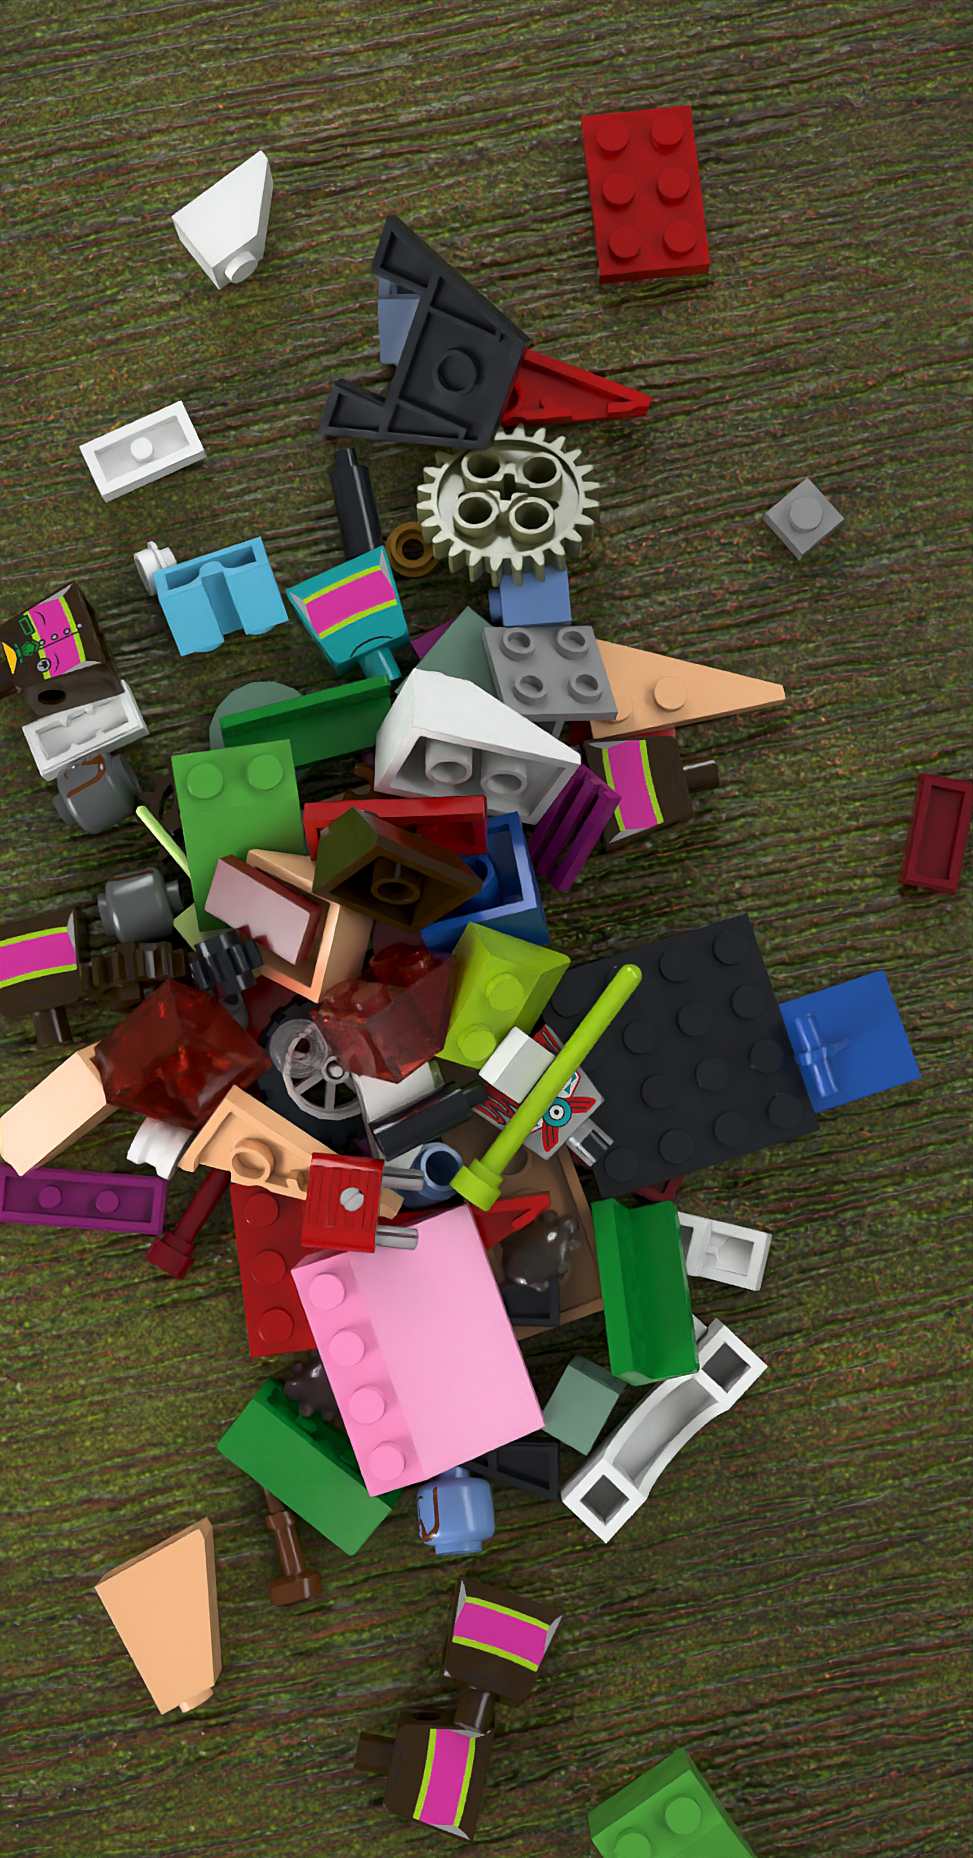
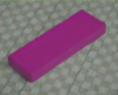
(84, 1199)

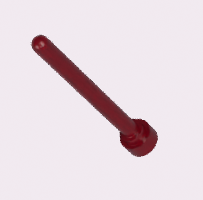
(175, 1248)

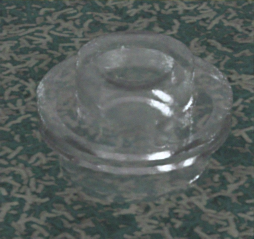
(306, 1065)

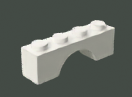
(632, 1457)

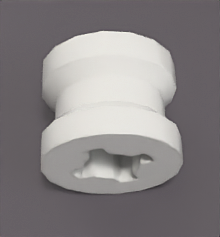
(160, 1146)

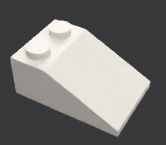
(463, 742)

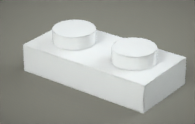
(143, 451)

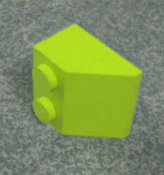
(498, 987)

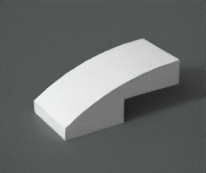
(724, 1251)

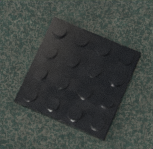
(691, 1059)

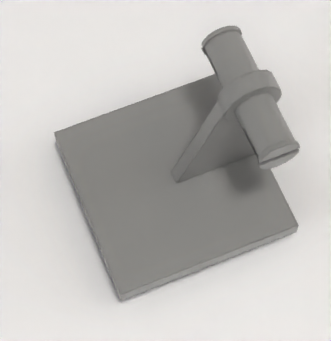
(550, 675)

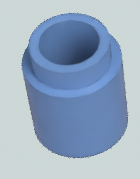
(439, 1167)

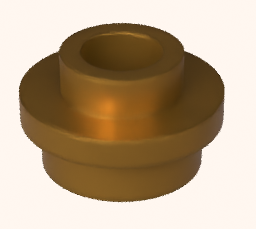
(396, 542)

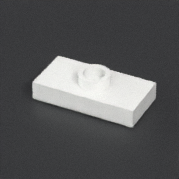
(77, 732)

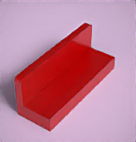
(448, 821)

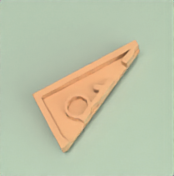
(668, 692)
(262, 1149)

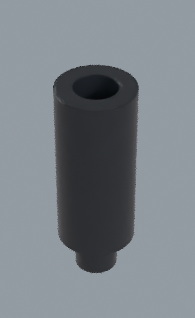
(355, 505)
(426, 1118)

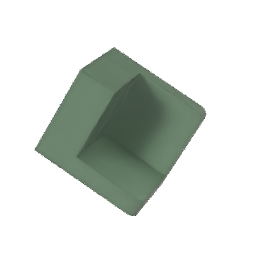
(582, 1403)

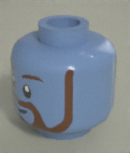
(455, 1512)

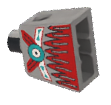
(564, 1120)

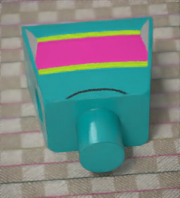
(355, 615)

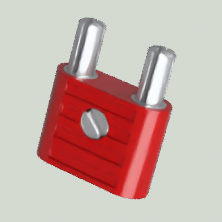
(346, 1203)

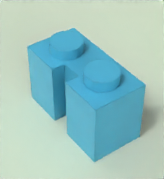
(219, 596)

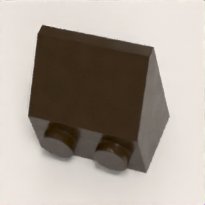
(390, 872)

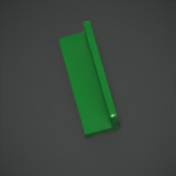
(319, 724)
(644, 1292)
(306, 1467)

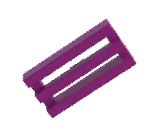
(564, 821)

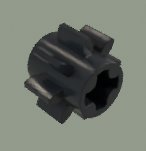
(225, 964)

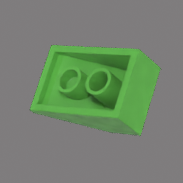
(233, 805)
(667, 1816)

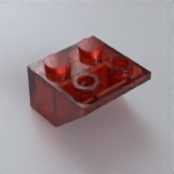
(391, 1013)

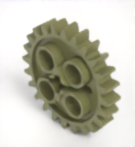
(509, 506)

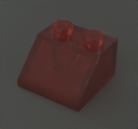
(177, 1057)

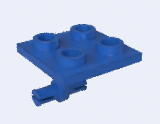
(849, 1041)

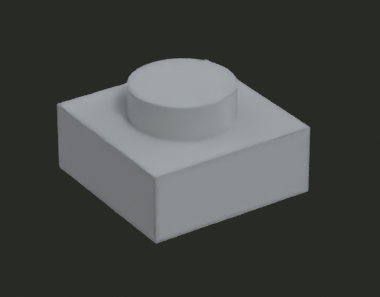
(803, 518)

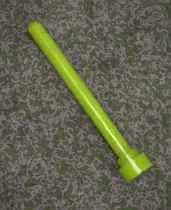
(482, 1178)

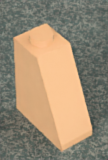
(55, 1113)
(170, 1616)

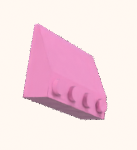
(419, 1351)

